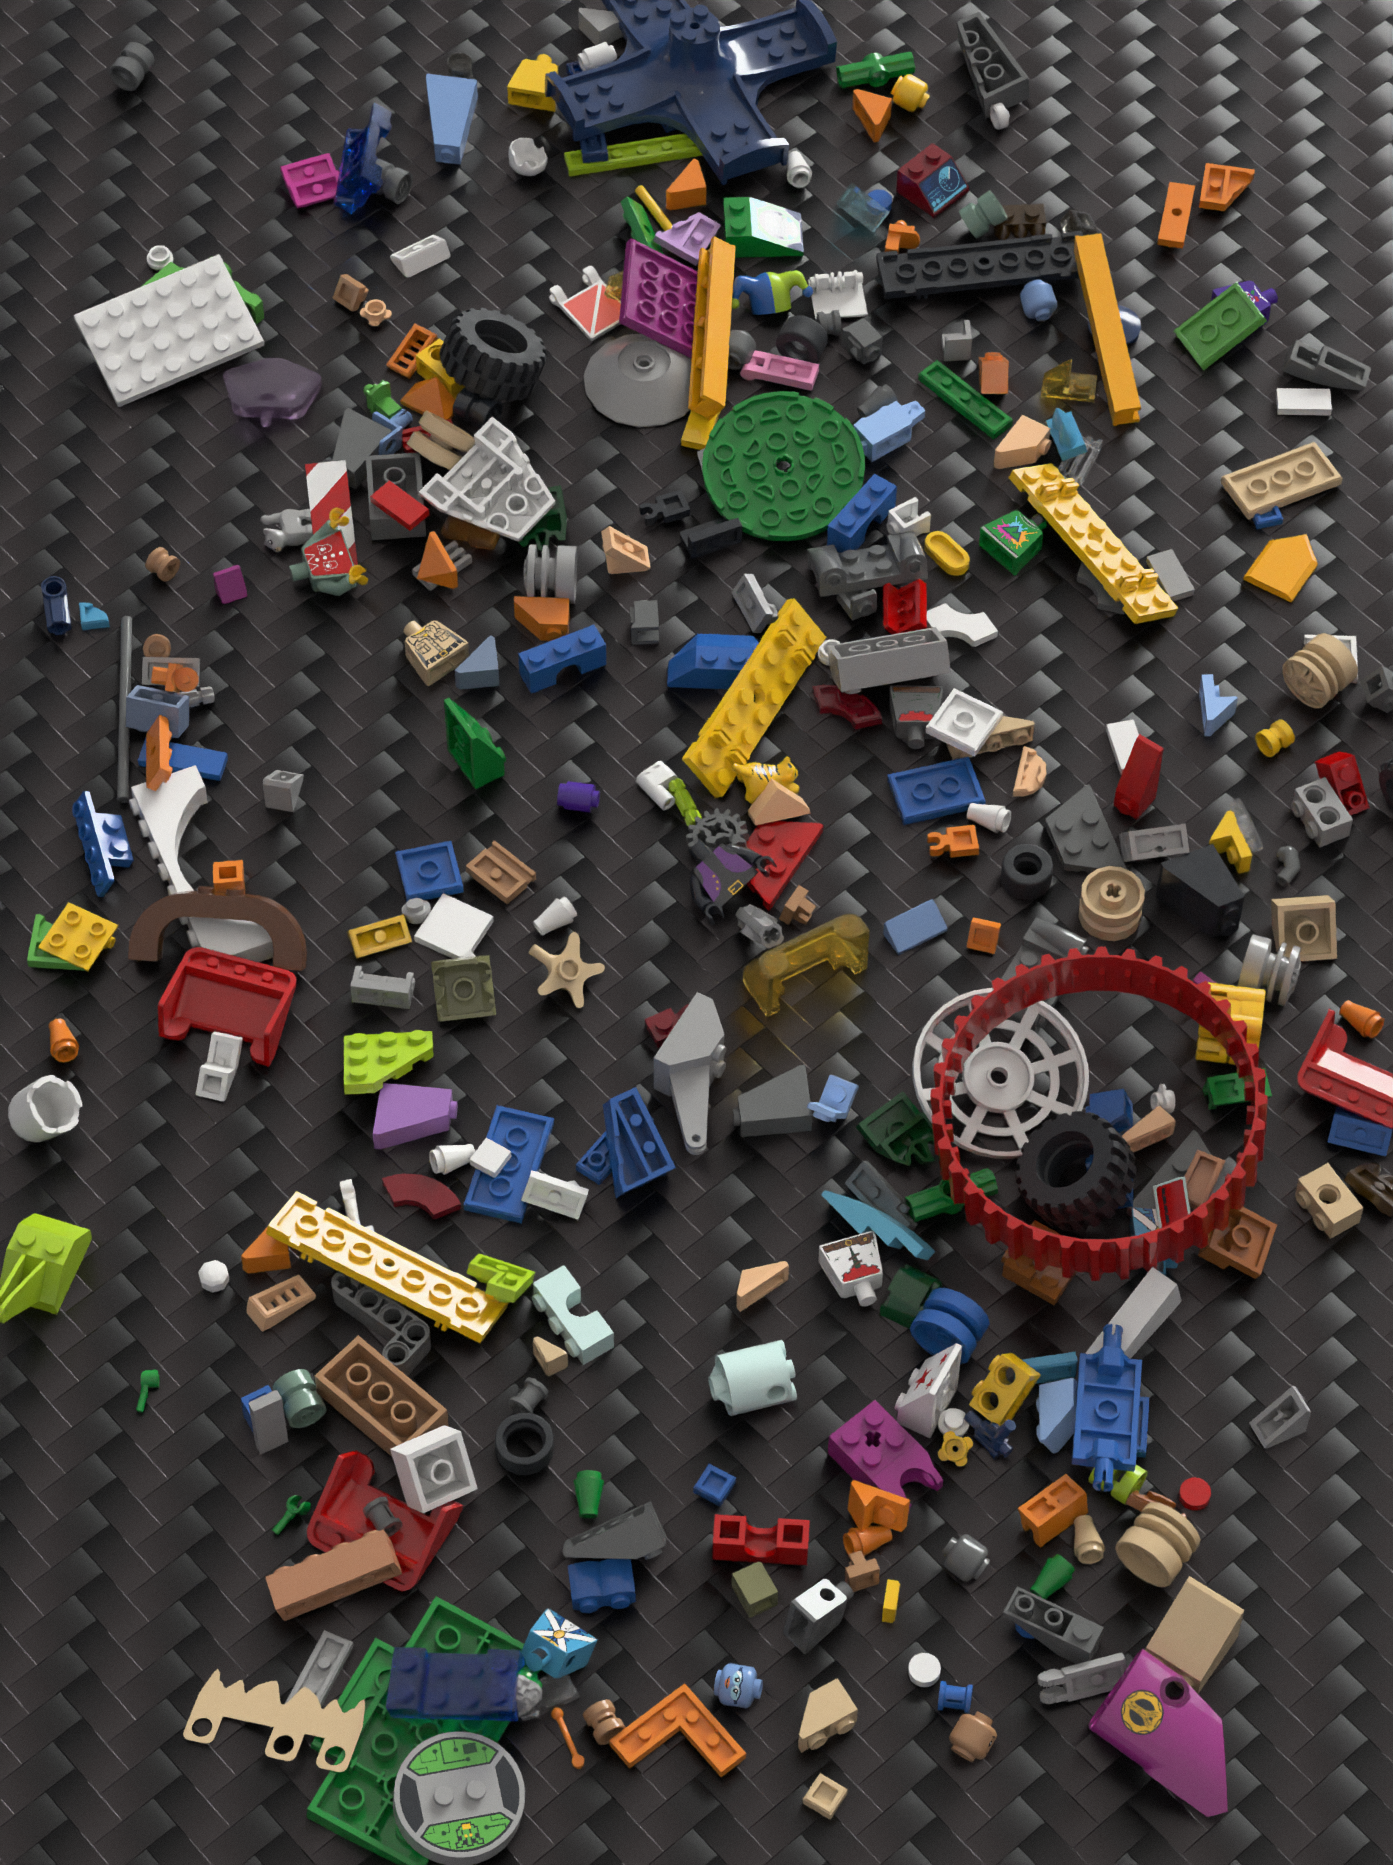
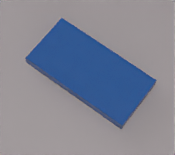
(527, 1140)

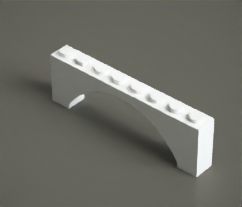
(164, 820)

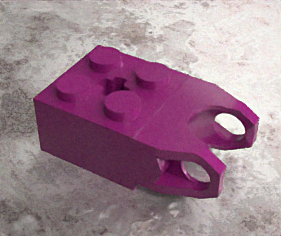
(881, 1452)

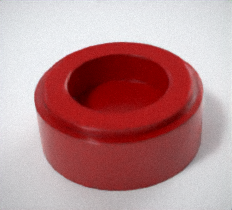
(1194, 1494)

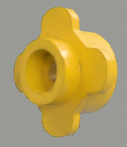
(947, 1452)

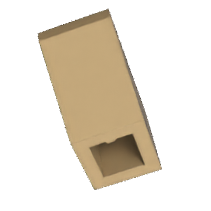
(826, 1713)

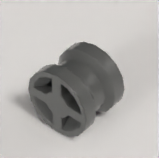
(830, 322)

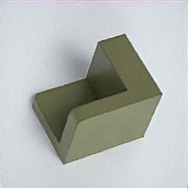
(754, 1589)

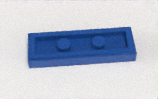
(208, 762)

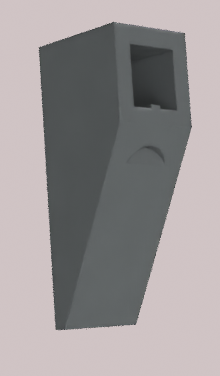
(1054, 1626)

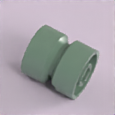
(983, 214)
(299, 1399)

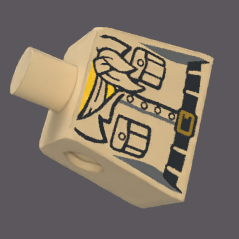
(434, 650)

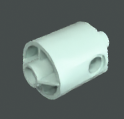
(753, 1378)

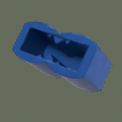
(601, 1584)

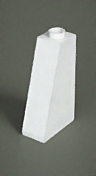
(1143, 1312)

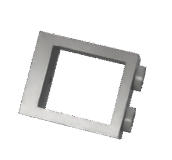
(1154, 842)

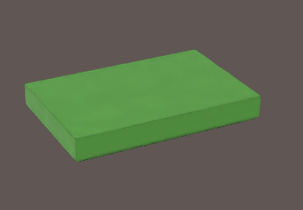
(1220, 325)

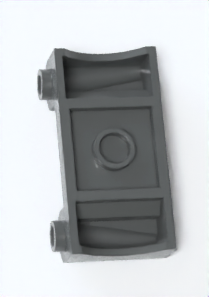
(868, 567)
(1040, 940)

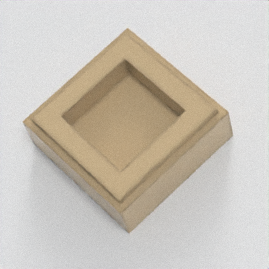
(825, 1796)

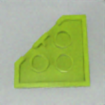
(382, 1056)

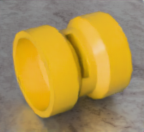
(1272, 739)

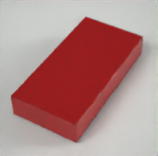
(399, 505)

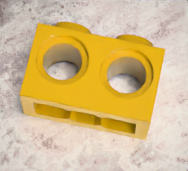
(430, 366)
(1009, 1394)

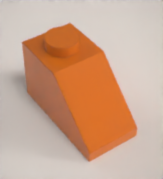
(543, 616)

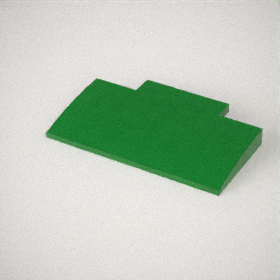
(360, 1799)

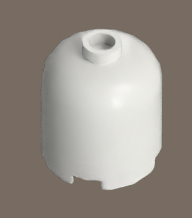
(44, 1109)

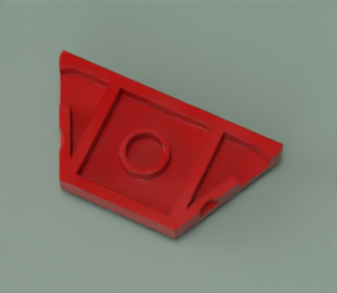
(788, 847)

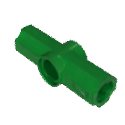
(875, 69)
(935, 1201)

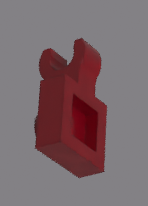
(662, 1024)

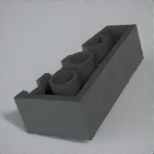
(991, 65)

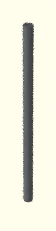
(125, 689)

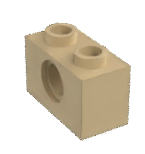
(1327, 1185)

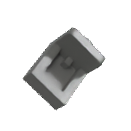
(858, 603)

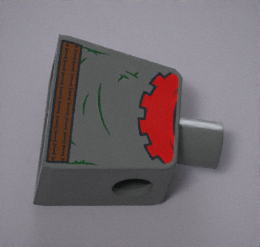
(912, 711)

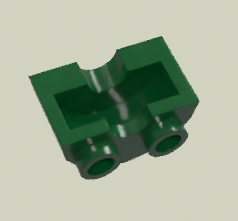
(907, 1295)

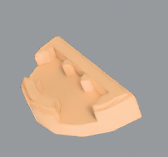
(1030, 773)

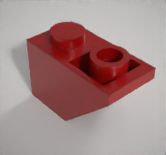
(1344, 777)

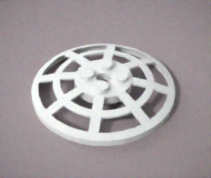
(1014, 1065)

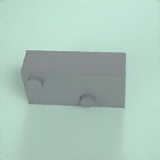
(888, 659)

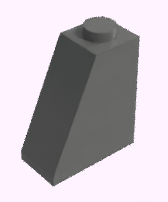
(355, 441)
(776, 1106)

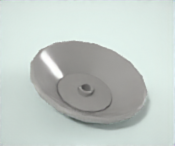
(638, 381)

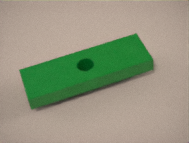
(641, 227)

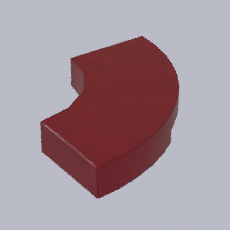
(853, 707)
(421, 1192)

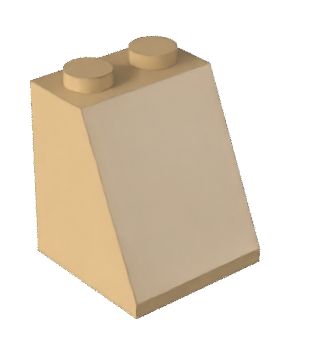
(1196, 1633)

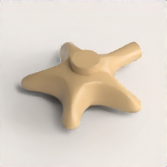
(566, 970)

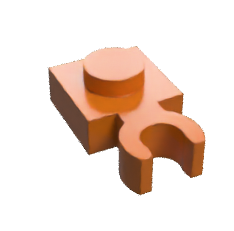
(958, 841)

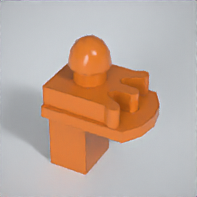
(901, 237)

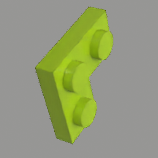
(503, 1279)

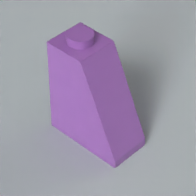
(411, 1113)

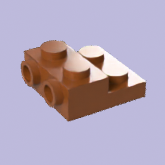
(1242, 1243)
(1045, 1284)

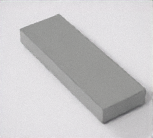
(268, 1422)
(323, 1665)

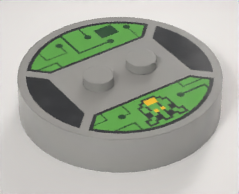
(458, 1798)

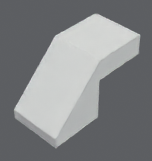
(219, 1070)

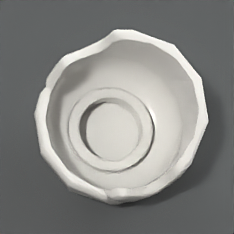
(526, 157)

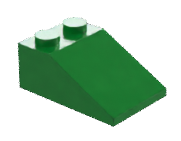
(472, 746)

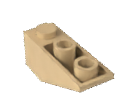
(1007, 733)

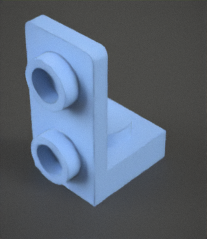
(835, 1100)

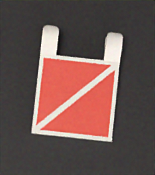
(589, 308)

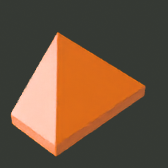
(430, 396)
(437, 565)

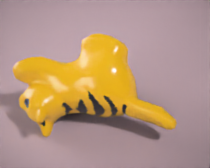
(757, 776)

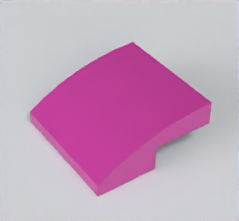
(311, 180)

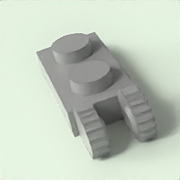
(1081, 1679)

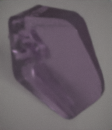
(271, 389)

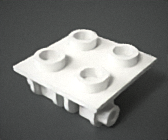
(839, 293)

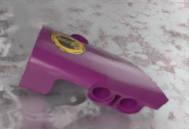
(1170, 1737)

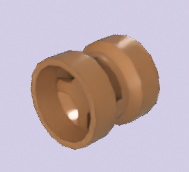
(603, 1721)

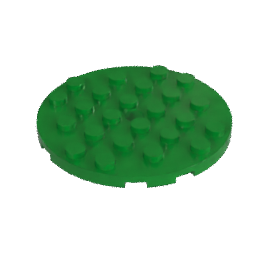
(775, 428)

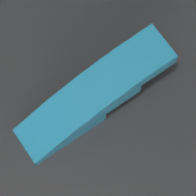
(867, 1218)

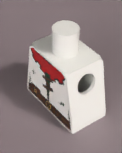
(853, 1266)

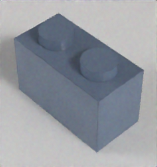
(146, 704)

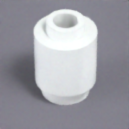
(596, 56)

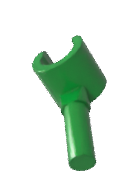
(149, 1379)
(292, 1503)

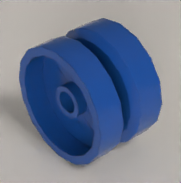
(947, 1320)

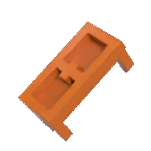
(1053, 1509)

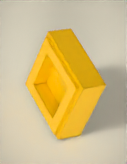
(890, 1601)

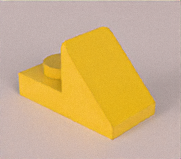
(1230, 840)

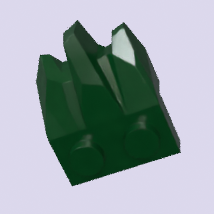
(551, 524)
(899, 1131)

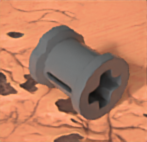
(528, 1397)
(382, 1516)

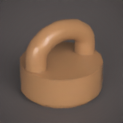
(157, 646)

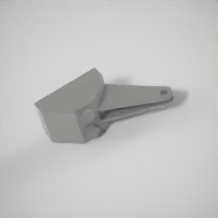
(689, 1065)

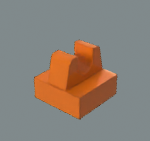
(983, 935)

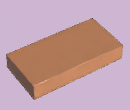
(1202, 1177)

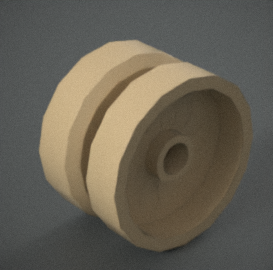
(443, 438)
(1111, 903)

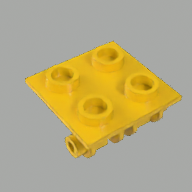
(79, 936)

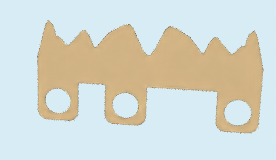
(294, 1719)

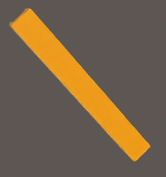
(712, 328)
(1107, 329)

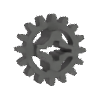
(716, 830)

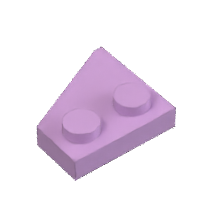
(688, 237)

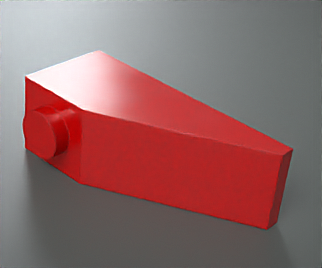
(1139, 778)

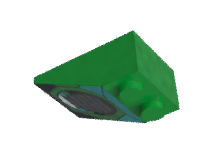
(761, 228)

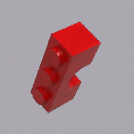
(779, 1545)

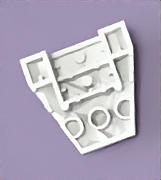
(492, 486)

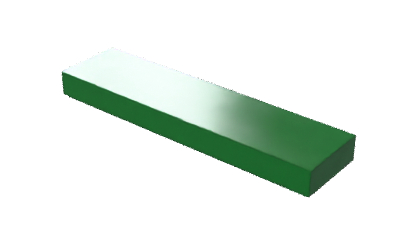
(965, 399)

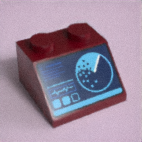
(931, 181)

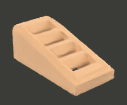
(1150, 1129)
(263, 1312)

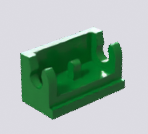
(1227, 1090)

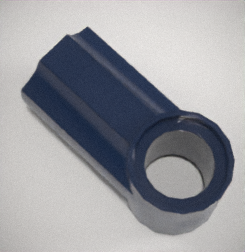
(56, 605)

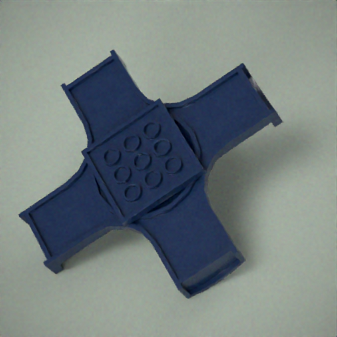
(697, 78)

